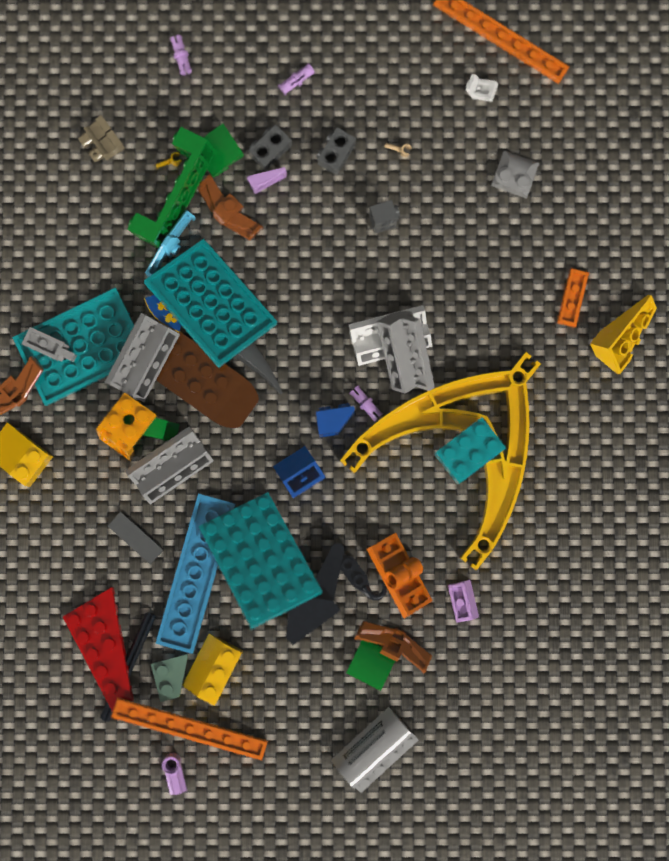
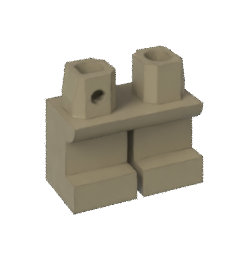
(103, 138)

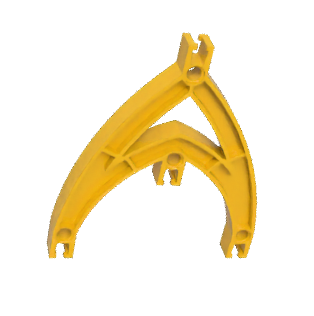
(502, 474)

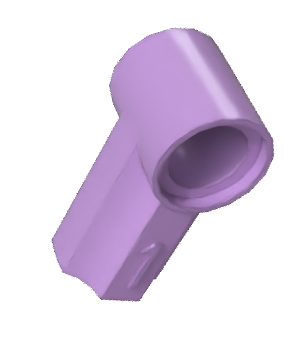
(174, 775)

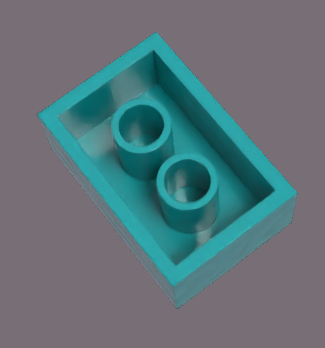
(469, 451)

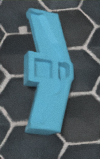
(171, 243)

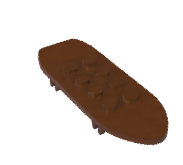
(213, 391)

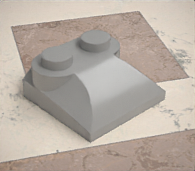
(515, 174)

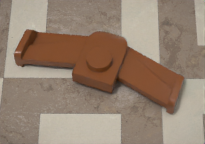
(227, 210)
(15, 390)
(394, 644)

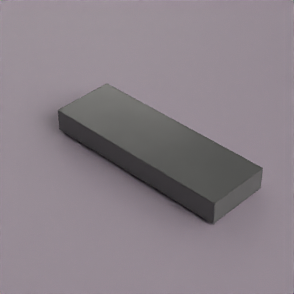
(135, 538)

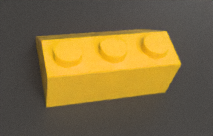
(212, 669)

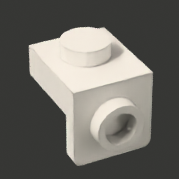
(481, 88)

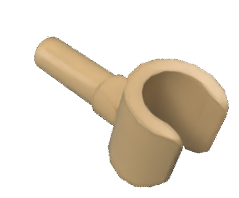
(399, 149)

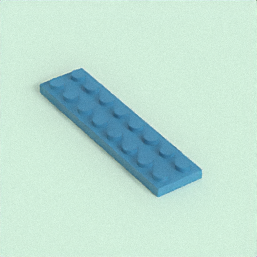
(191, 581)

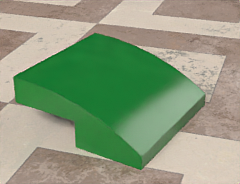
(226, 150)
(370, 665)

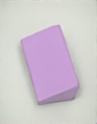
(463, 601)

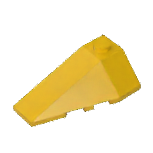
(617, 339)

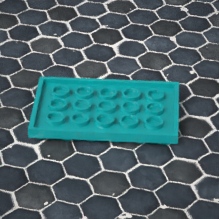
(210, 302)
(93, 332)
(260, 560)

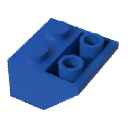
(332, 421)
(299, 472)

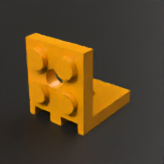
(120, 435)

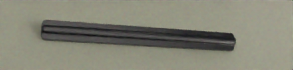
(133, 654)

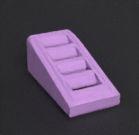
(265, 179)

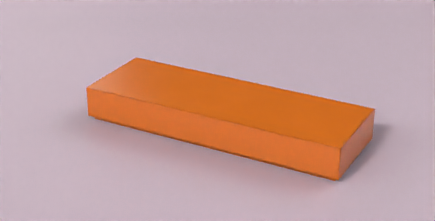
(572, 297)

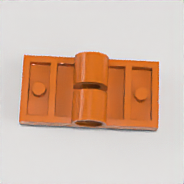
(400, 574)

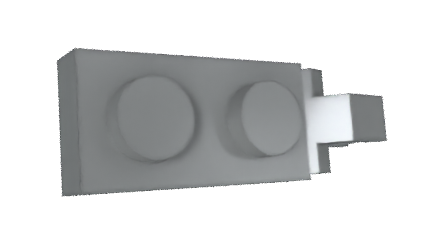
(47, 345)

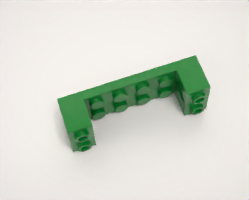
(199, 156)

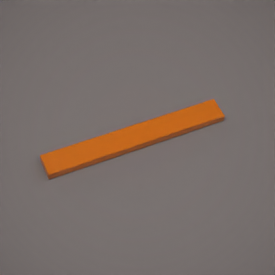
(504, 38)
(189, 728)

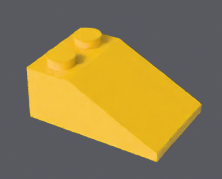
(21, 455)

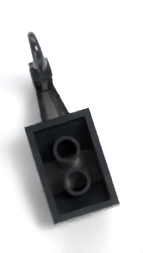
(316, 611)

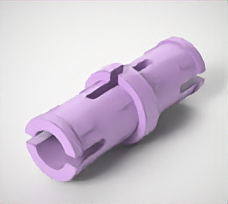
(180, 55)
(296, 79)
(366, 403)

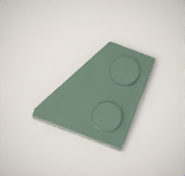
(169, 676)

